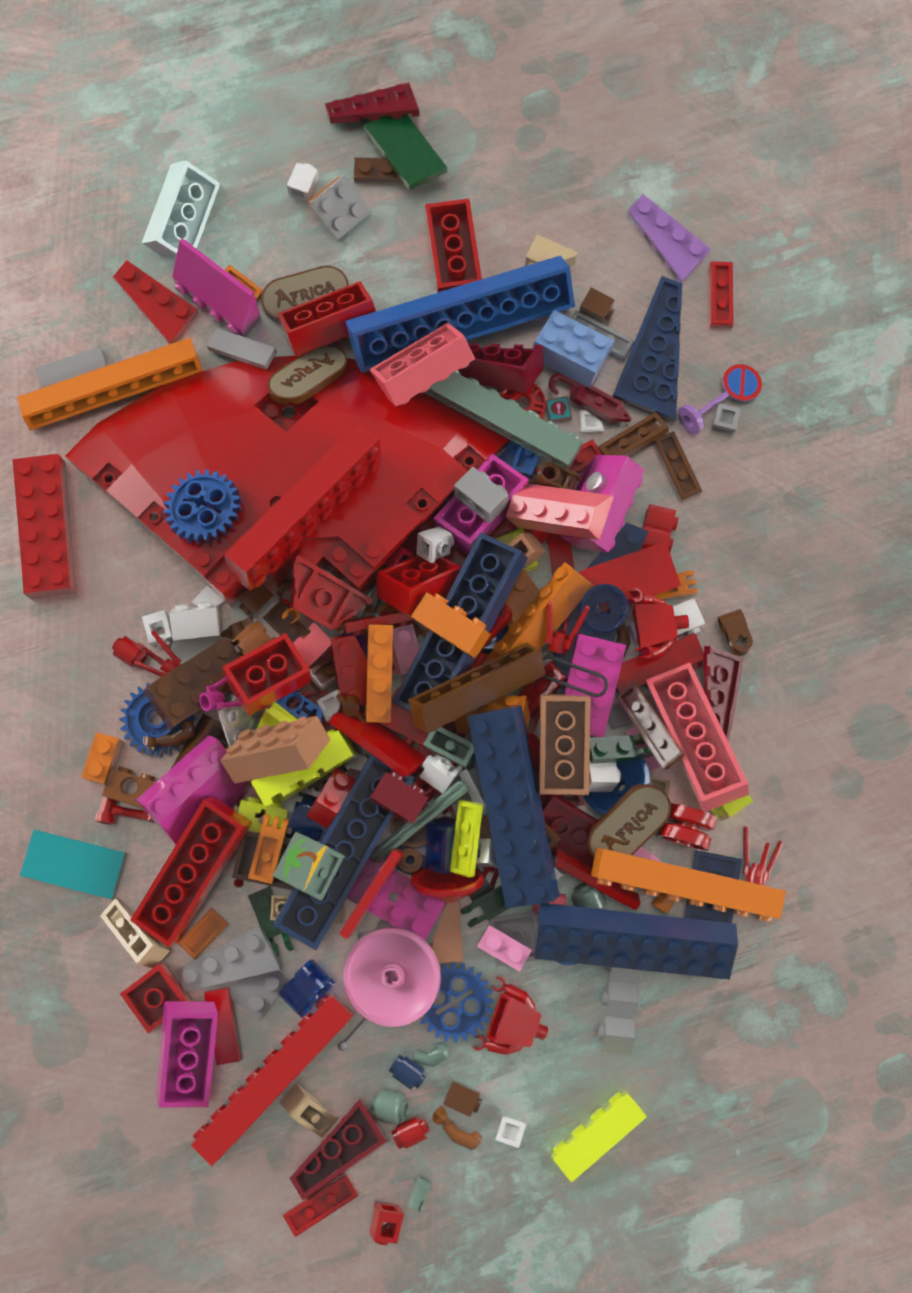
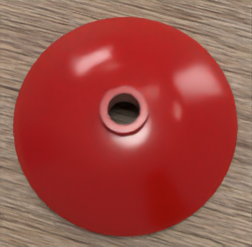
(446, 887)

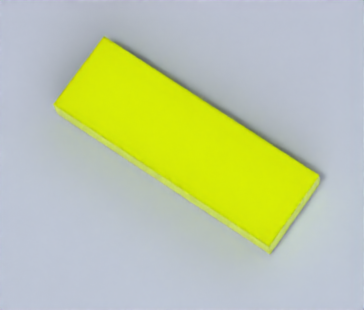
(466, 838)

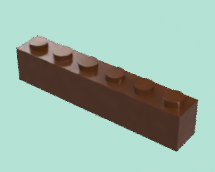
(476, 687)

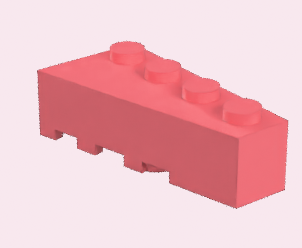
(313, 648)

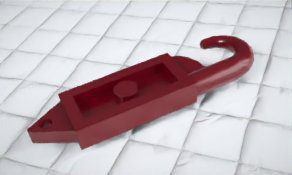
(592, 400)

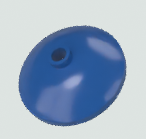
(631, 773)

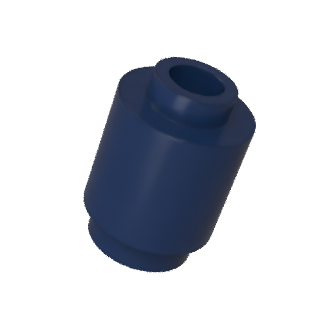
(407, 1072)

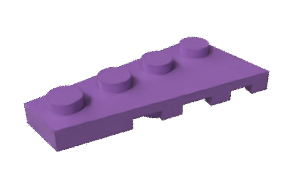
(672, 240)

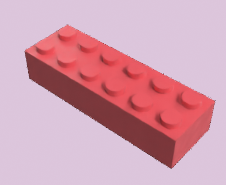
(694, 726)

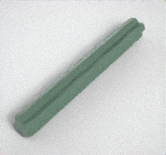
(422, 819)

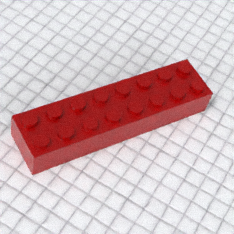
(304, 507)
(269, 1082)

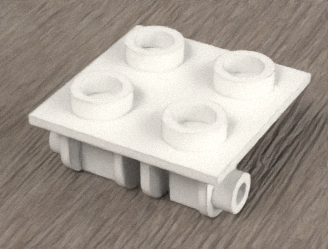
(235, 720)

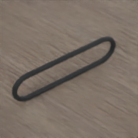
(580, 668)

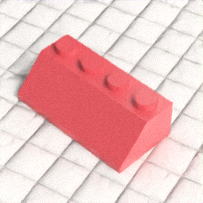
(423, 364)
(560, 511)

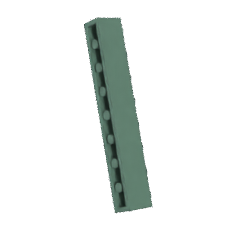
(507, 419)

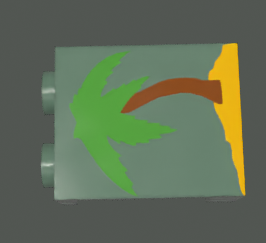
(308, 865)

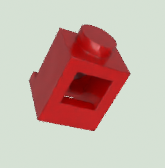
(390, 1231)

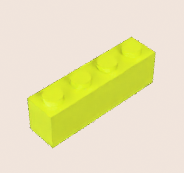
(598, 1135)

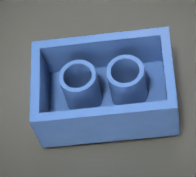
(573, 348)

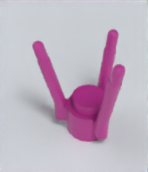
(215, 699)

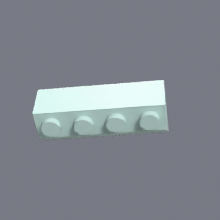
(180, 209)

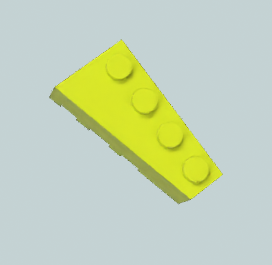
(280, 787)

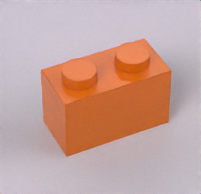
(102, 757)

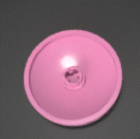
(392, 976)

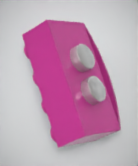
(614, 477)

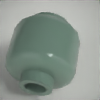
(588, 897)
(389, 1107)

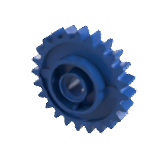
(139, 723)

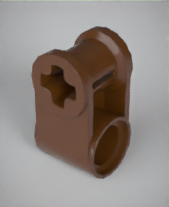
(560, 477)
(735, 628)

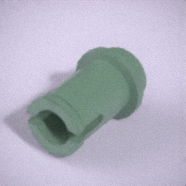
(419, 1193)

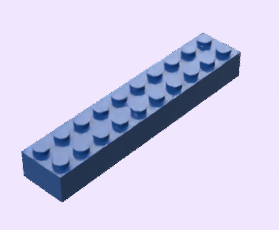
(469, 308)

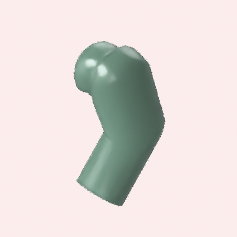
(434, 1057)

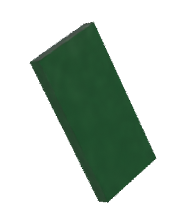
(406, 150)

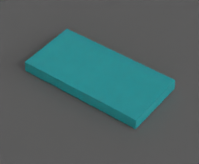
(73, 864)

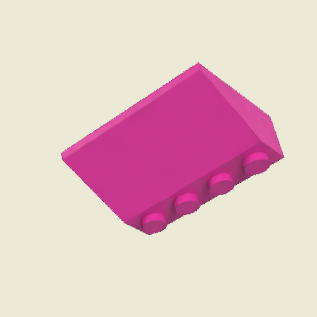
(215, 290)
(183, 788)

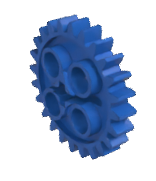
(194, 524)
(466, 1021)

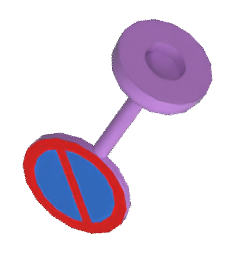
(739, 383)

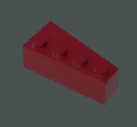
(505, 367)
(345, 1146)

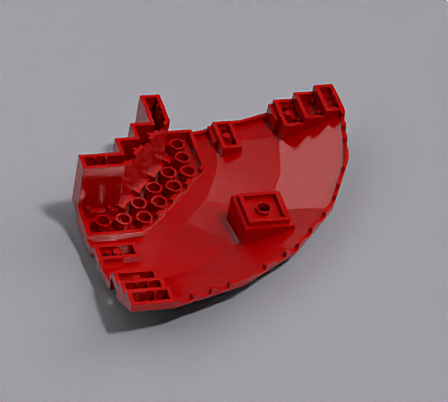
(234, 427)

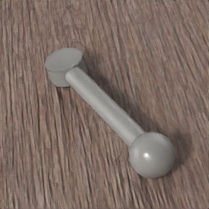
(342, 1046)

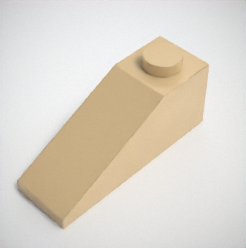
(139, 944)

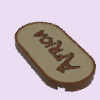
(300, 288)
(307, 375)
(631, 820)

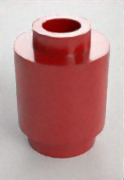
(129, 651)
(410, 1132)

